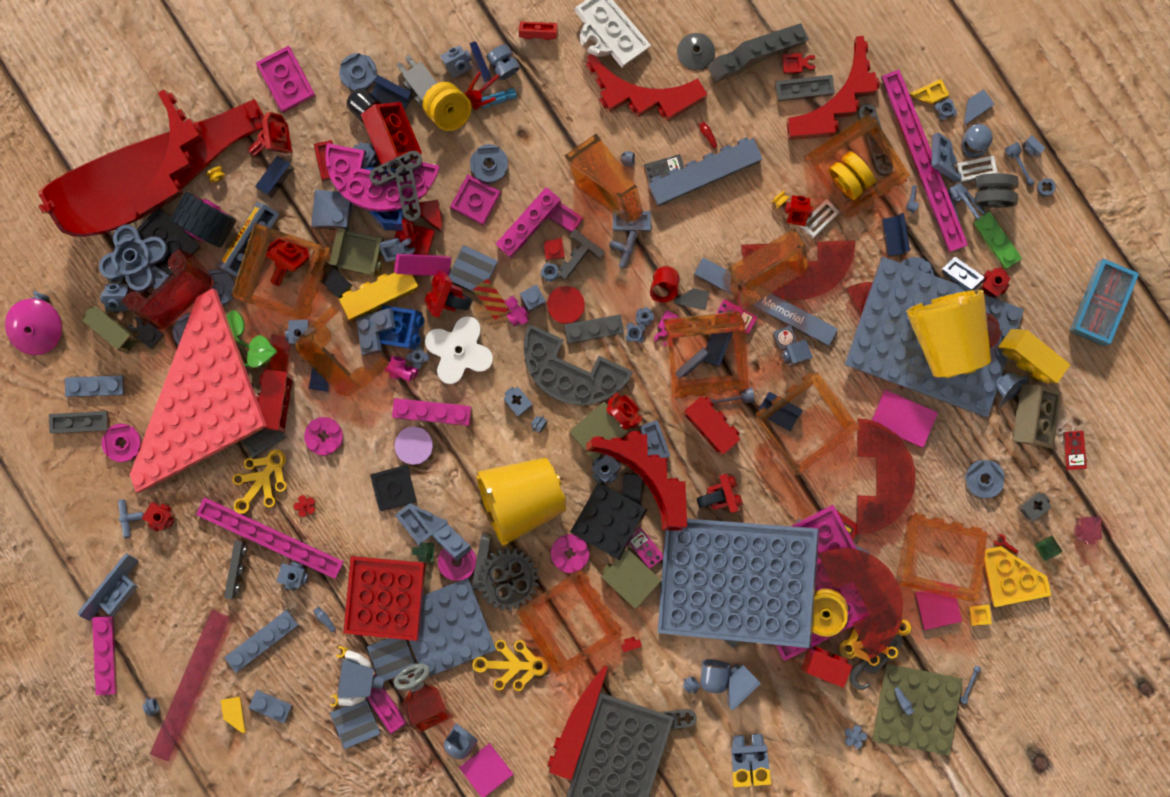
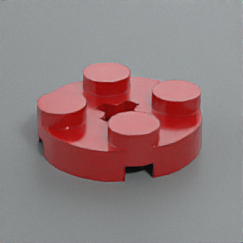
(624, 411)

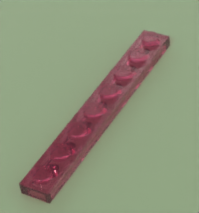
(190, 685)

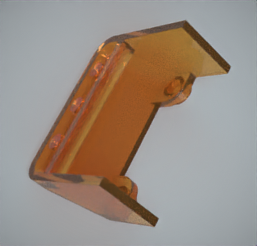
(312, 348)

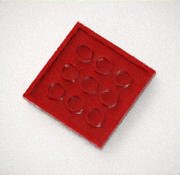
(384, 598)

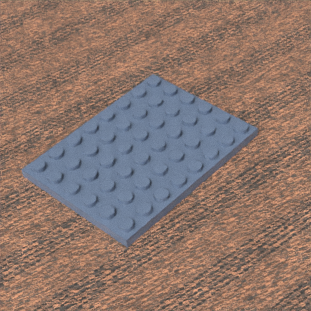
(890, 350)
(739, 582)

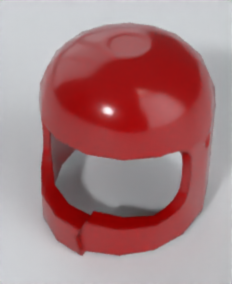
(672, 279)

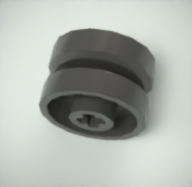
(996, 190)

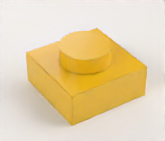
(980, 615)

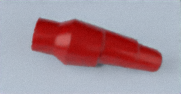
(707, 132)

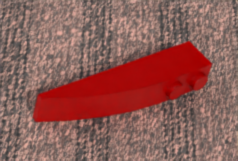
(575, 730)

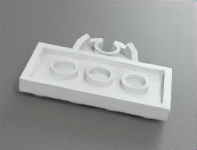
(610, 31)

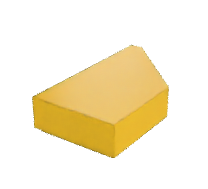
(931, 93)
(233, 713)

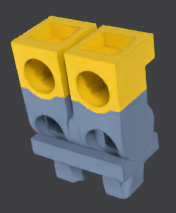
(749, 755)

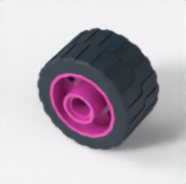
(203, 219)

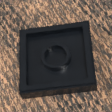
(393, 488)

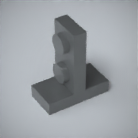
(579, 253)

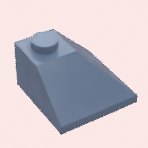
(331, 210)
(740, 685)

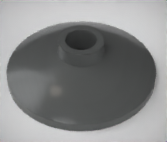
(694, 60)

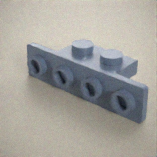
(113, 590)

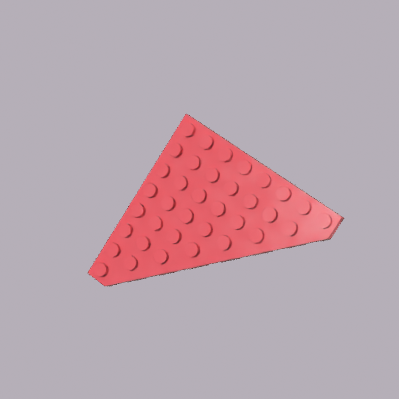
(203, 400)

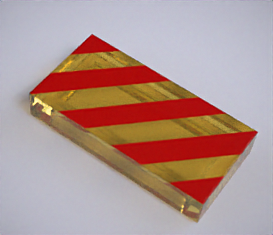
(490, 298)

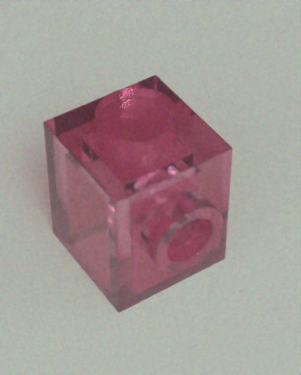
(1088, 529)

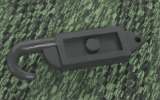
(864, 665)

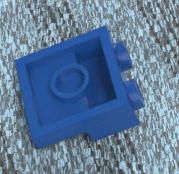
(406, 329)

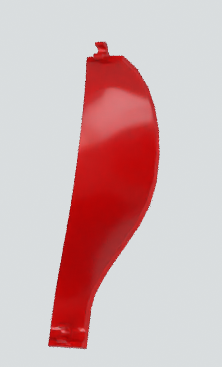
(98, 193)

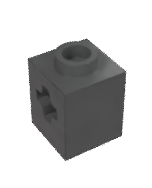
(1027, 506)

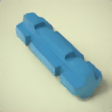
(500, 97)

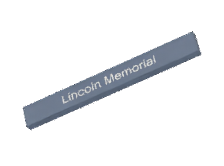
(773, 306)

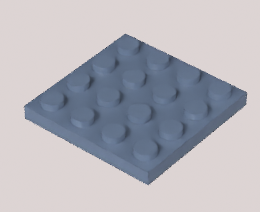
(451, 628)

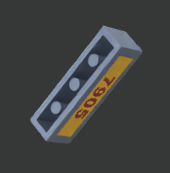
(235, 252)

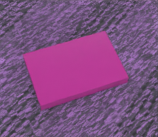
(285, 79)
(904, 417)

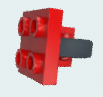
(445, 296)
(728, 493)

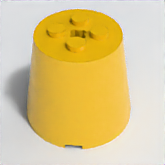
(953, 333)
(521, 497)

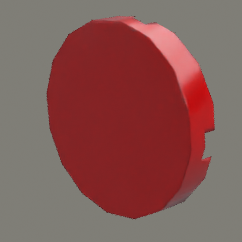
(565, 304)

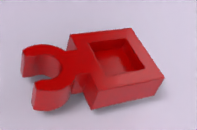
(794, 63)

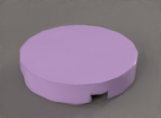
(413, 445)

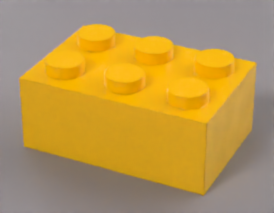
(1033, 356)

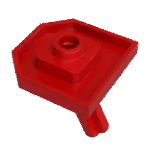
(274, 135)
(420, 236)
(286, 257)

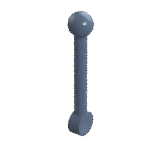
(964, 699)

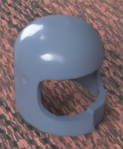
(978, 138)
(714, 679)
(459, 742)

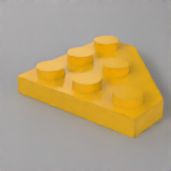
(1012, 579)

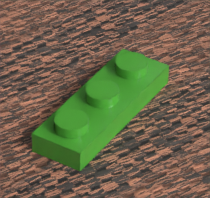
(997, 240)

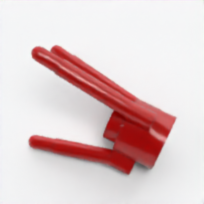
(475, 96)

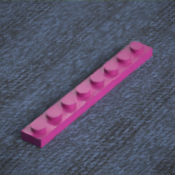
(270, 538)

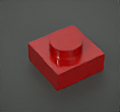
(554, 249)
(631, 643)

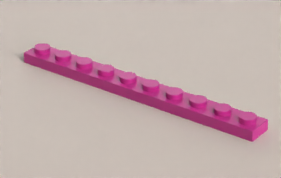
(922, 158)

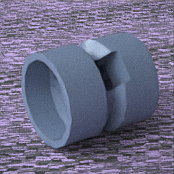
(502, 59)

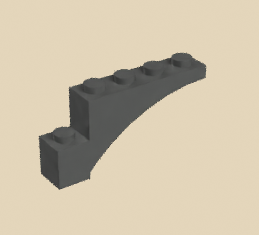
(755, 51)

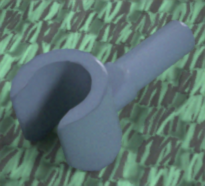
(912, 205)

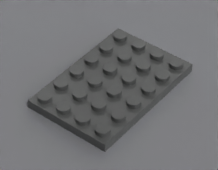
(620, 750)

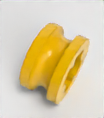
(215, 174)
(780, 199)

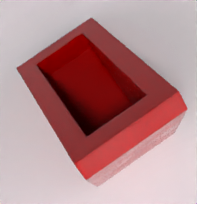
(431, 213)

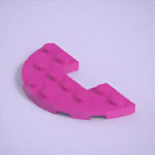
(354, 183)

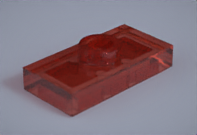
(280, 360)

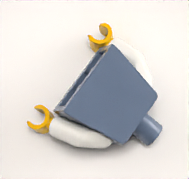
(355, 679)

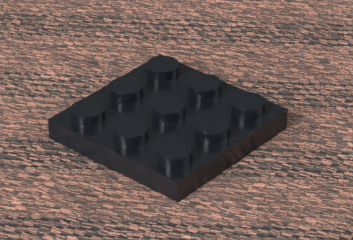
(161, 226)
(608, 520)

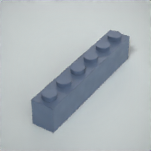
(704, 172)

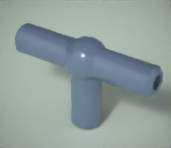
(626, 249)
(125, 518)

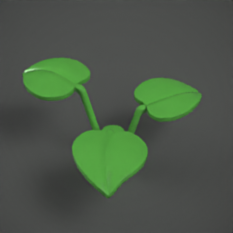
(259, 348)

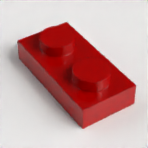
(537, 30)

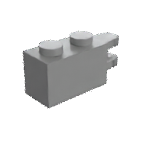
(417, 79)

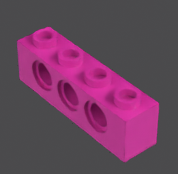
(528, 223)

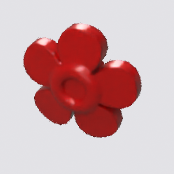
(304, 506)

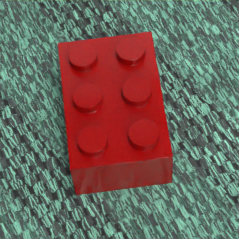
(390, 131)
(275, 398)
(712, 425)
(829, 668)

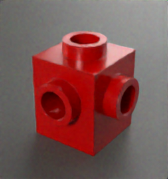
(798, 210)
(994, 288)
(153, 513)

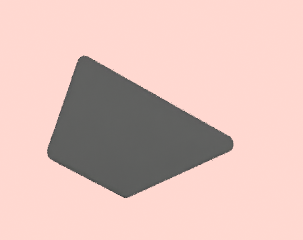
(694, 298)

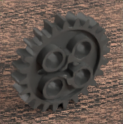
(512, 595)

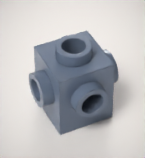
(456, 61)
(371, 157)
(113, 295)
(294, 329)
(608, 463)
(286, 572)

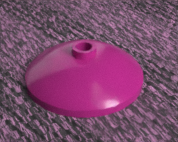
(42, 320)

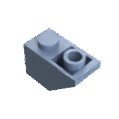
(796, 353)

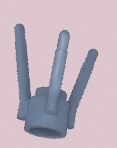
(960, 193)

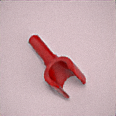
(1005, 544)

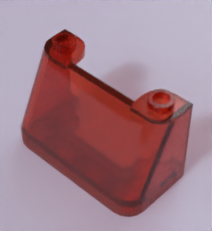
(175, 294)

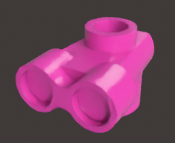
(518, 314)
(398, 369)

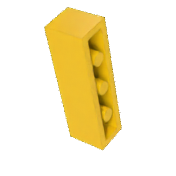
(375, 295)

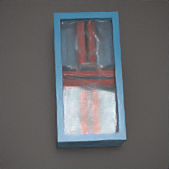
(1104, 302)

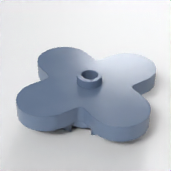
(121, 262)

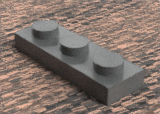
(804, 88)
(594, 329)
(78, 422)
(236, 569)

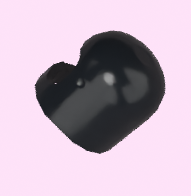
(359, 101)

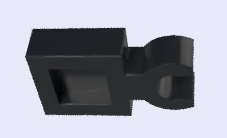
(147, 334)

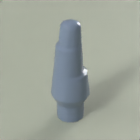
(323, 618)
(904, 702)

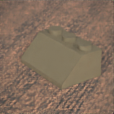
(1037, 416)

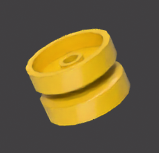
(447, 106)
(851, 175)
(834, 621)

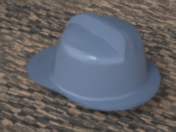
(1010, 385)

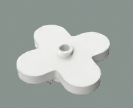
(472, 356)

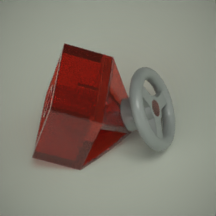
(424, 704)

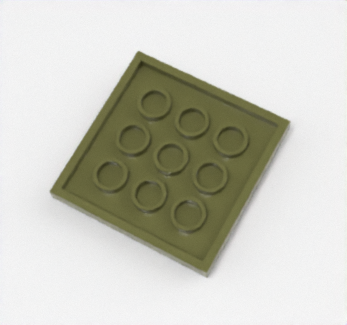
(934, 705)

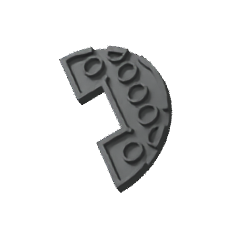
(566, 381)

